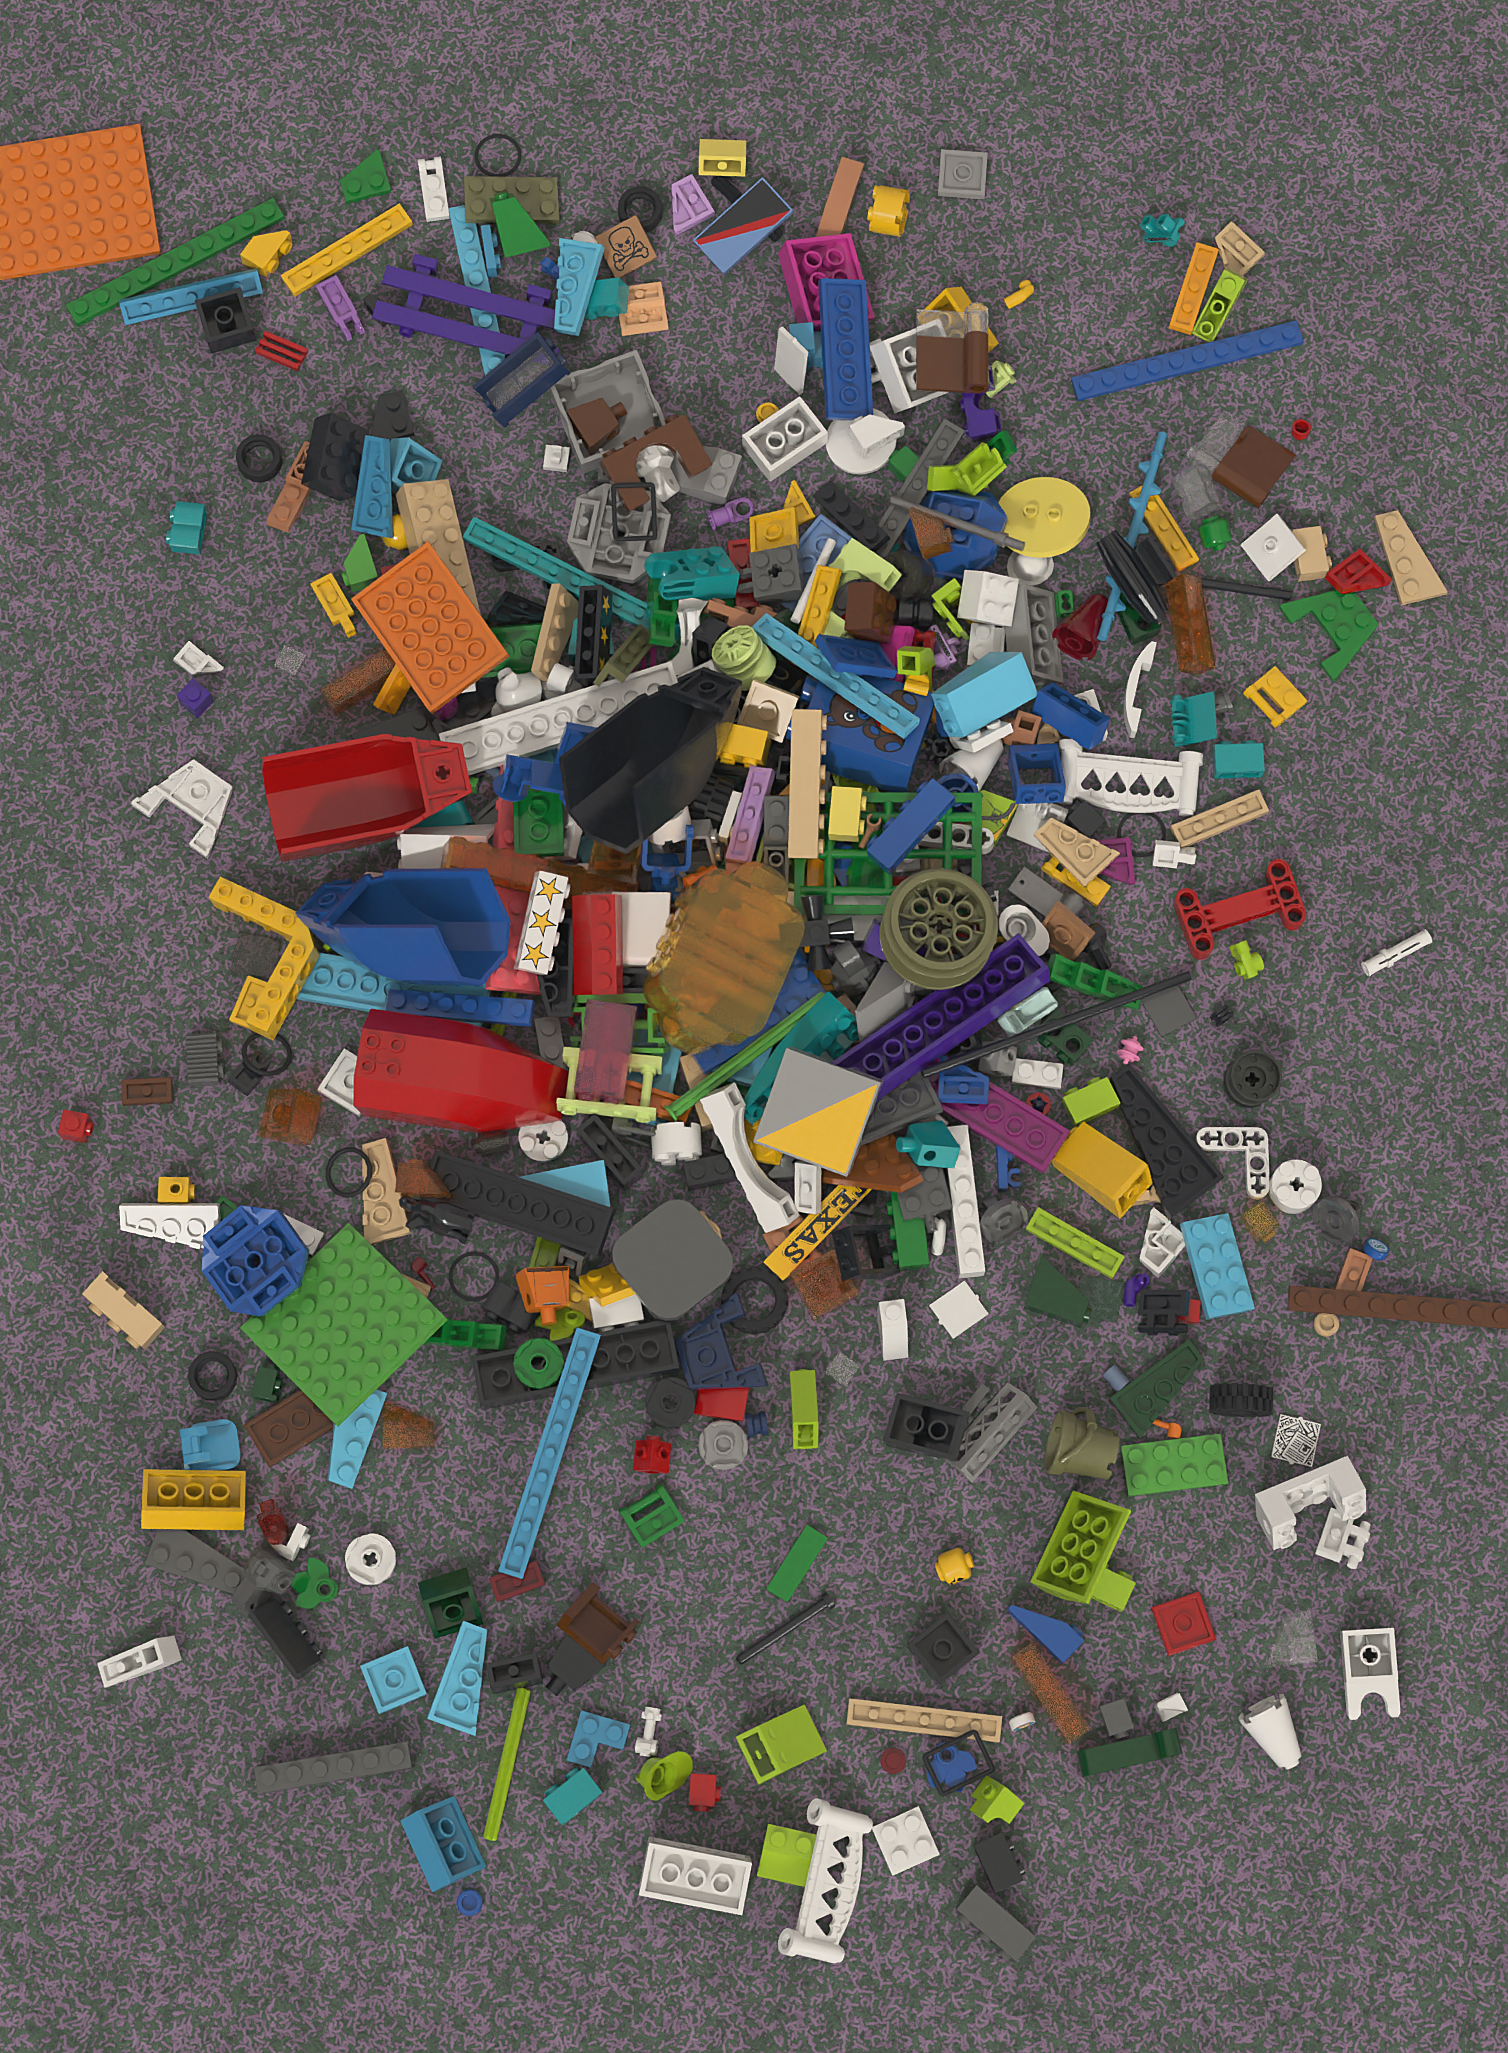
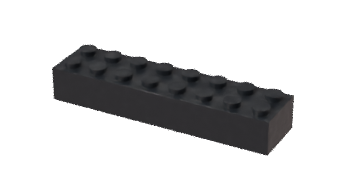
(620, 1358)

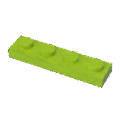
(1074, 1243)

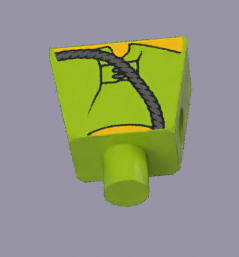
(996, 813)

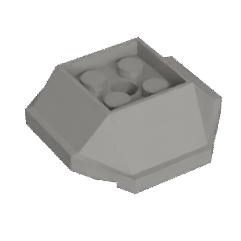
(593, 541)

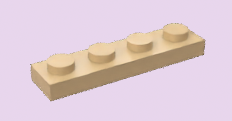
(1219, 819)

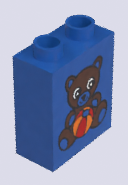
(861, 745)

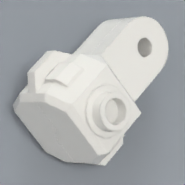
(654, 466)
(560, 682)

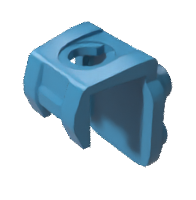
(210, 1446)

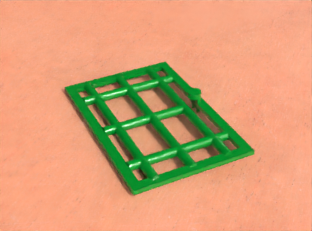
(945, 854)

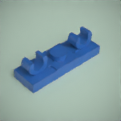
(1003, 1175)

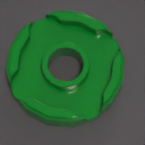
(538, 1348)

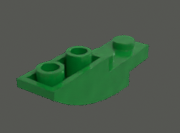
(661, 615)

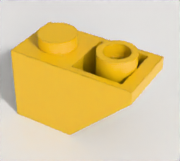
(265, 251)

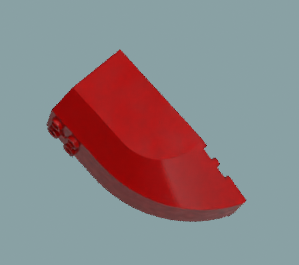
(359, 791)
(452, 1075)

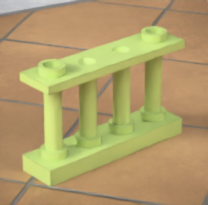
(646, 1064)

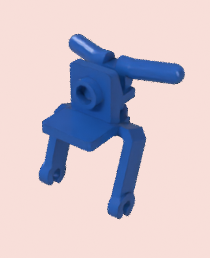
(667, 866)

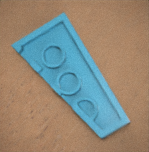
(577, 275)
(459, 1689)

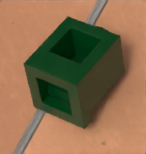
(267, 1383)

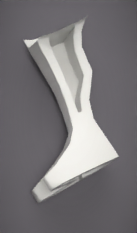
(689, 618)

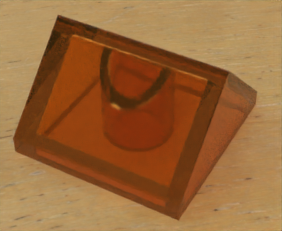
(613, 863)

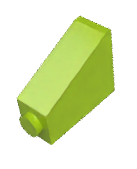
(804, 1409)

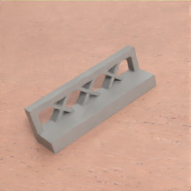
(994, 1433)

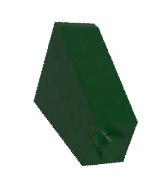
(1056, 1297)

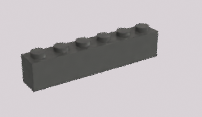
(333, 1768)

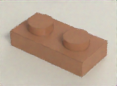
(1353, 1271)

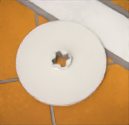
(847, 456)

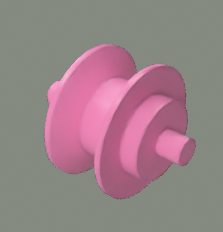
(1130, 1050)

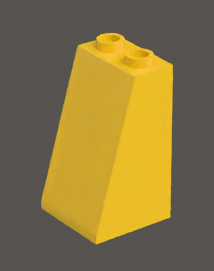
(1103, 1169)

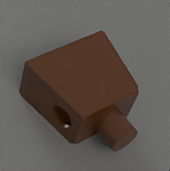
(596, 423)

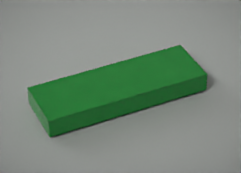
(797, 1563)

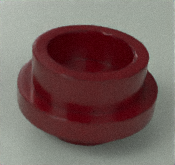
(893, 1760)

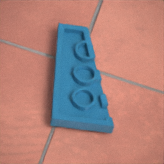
(373, 495)

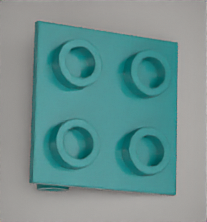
(1193, 719)

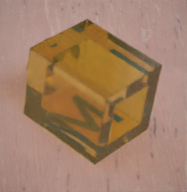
(1260, 1223)

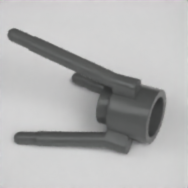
(623, 1128)

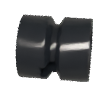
(915, 613)

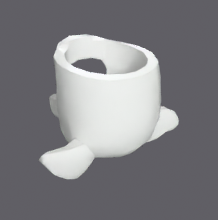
(516, 691)

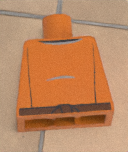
(544, 1291)

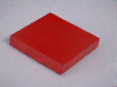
(1183, 1623)

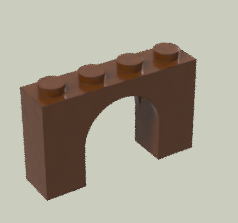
(674, 435)

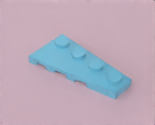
(352, 1440)

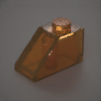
(930, 534)
(419, 1181)

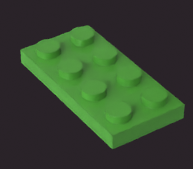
(1174, 1465)

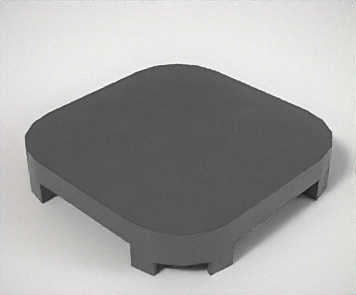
(672, 1259)

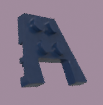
(707, 1354)

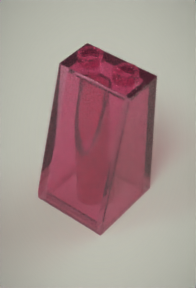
(605, 1051)

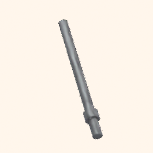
(1000, 538)

